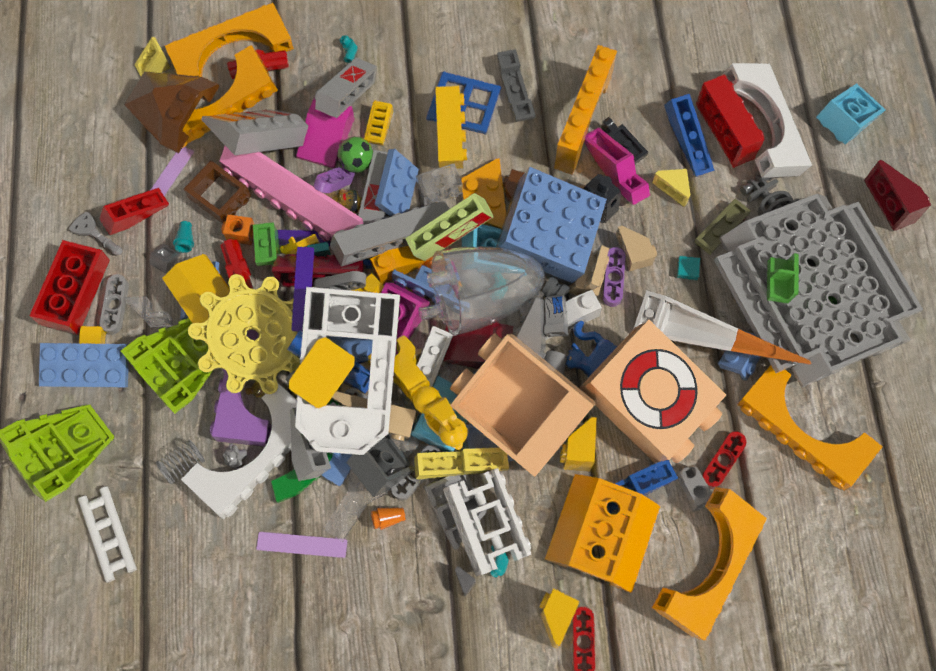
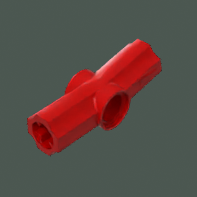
(271, 61)
(235, 261)

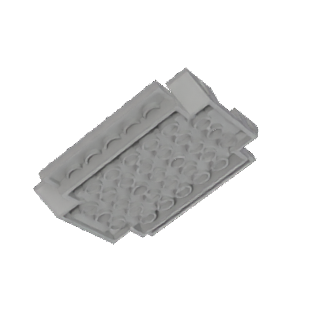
(849, 267)

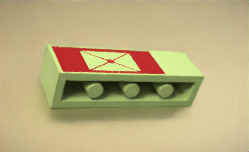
(449, 227)

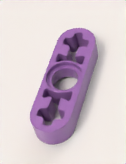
(333, 180)
(608, 284)

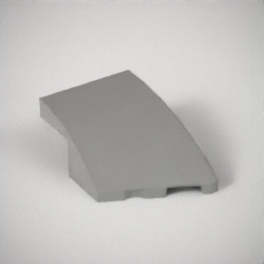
(441, 507)

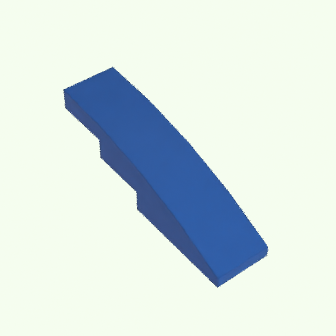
(357, 377)
(647, 480)

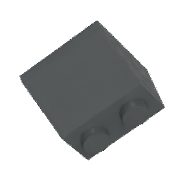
(380, 466)

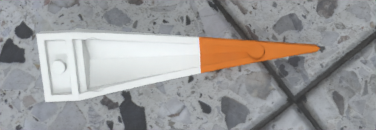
(693, 327)

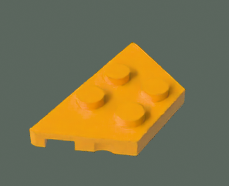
(488, 184)

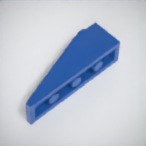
(689, 134)

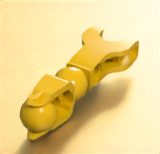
(426, 399)

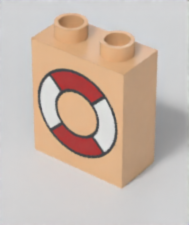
(654, 394)

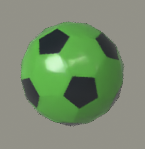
(355, 154)

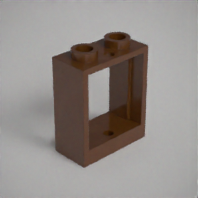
(205, 179)

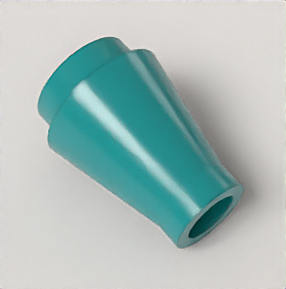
(184, 237)

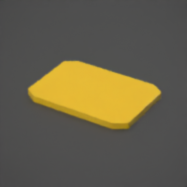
(321, 372)

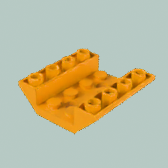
(587, 523)

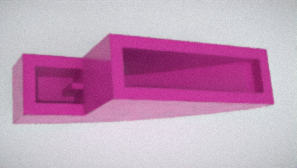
(617, 164)

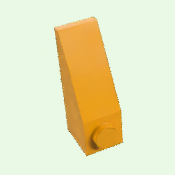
(396, 259)

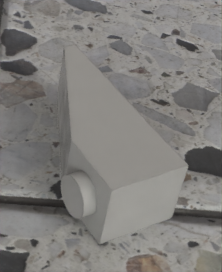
(306, 460)

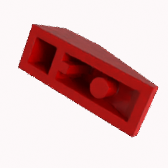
(132, 210)

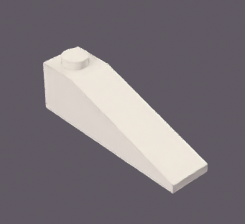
(580, 308)

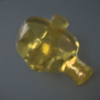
(255, 389)

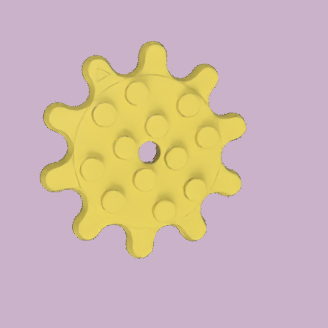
(227, 331)

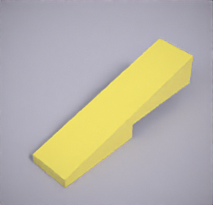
(459, 463)

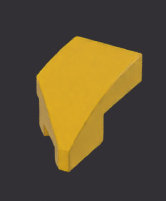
(291, 247)

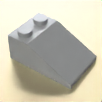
(533, 328)

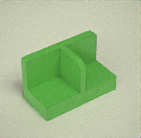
(266, 243)
(782, 278)

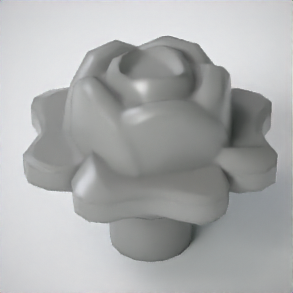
(234, 456)

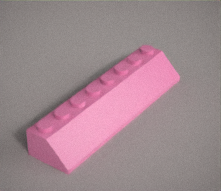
(289, 193)

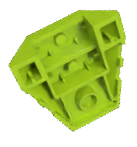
(170, 363)
(55, 448)

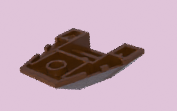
(166, 103)

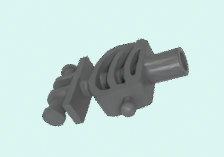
(761, 188)

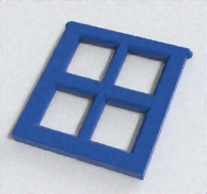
(469, 85)

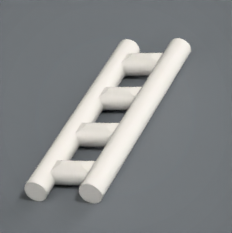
(119, 540)

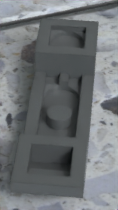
(514, 85)

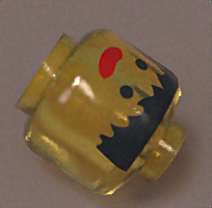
(348, 199)

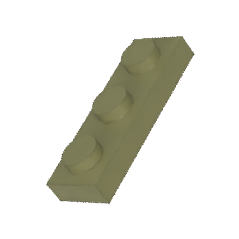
(727, 220)

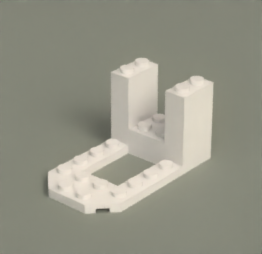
(354, 316)

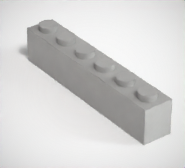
(382, 234)

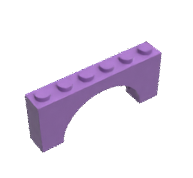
(233, 420)

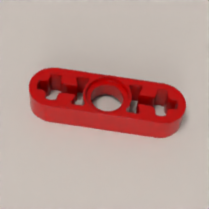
(737, 451)
(591, 635)

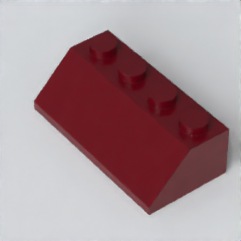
(285, 268)

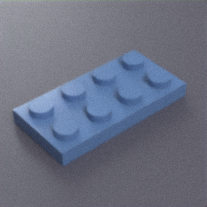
(82, 365)

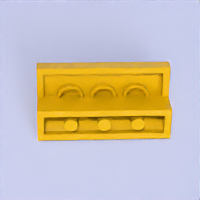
(190, 280)

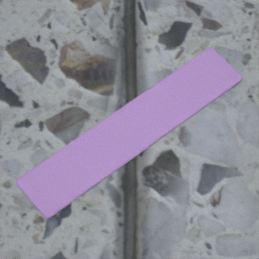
(173, 170)
(301, 544)

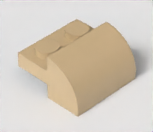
(594, 273)

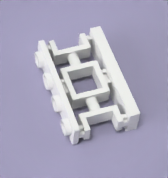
(471, 529)

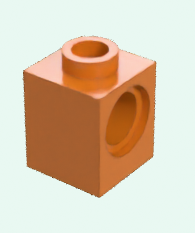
(244, 235)

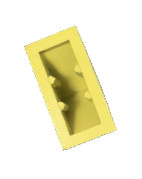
(152, 59)
(674, 183)

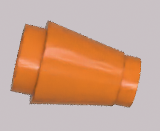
(387, 517)

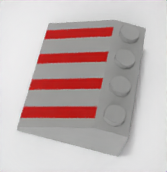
(258, 130)

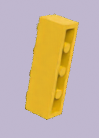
(449, 126)

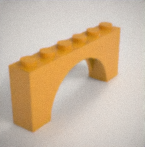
(258, 25)
(249, 87)
(578, 122)
(836, 461)
(738, 530)

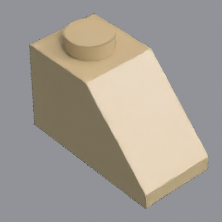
(636, 247)

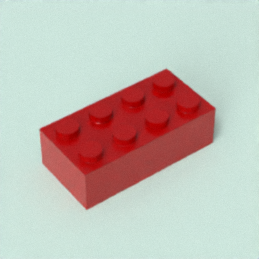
(729, 120)
(70, 287)

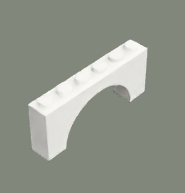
(760, 86)
(227, 489)

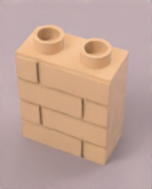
(520, 402)

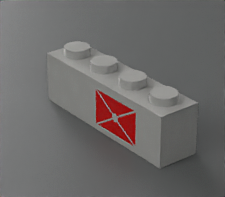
(345, 87)
(369, 211)

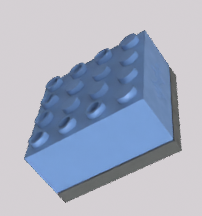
(552, 224)

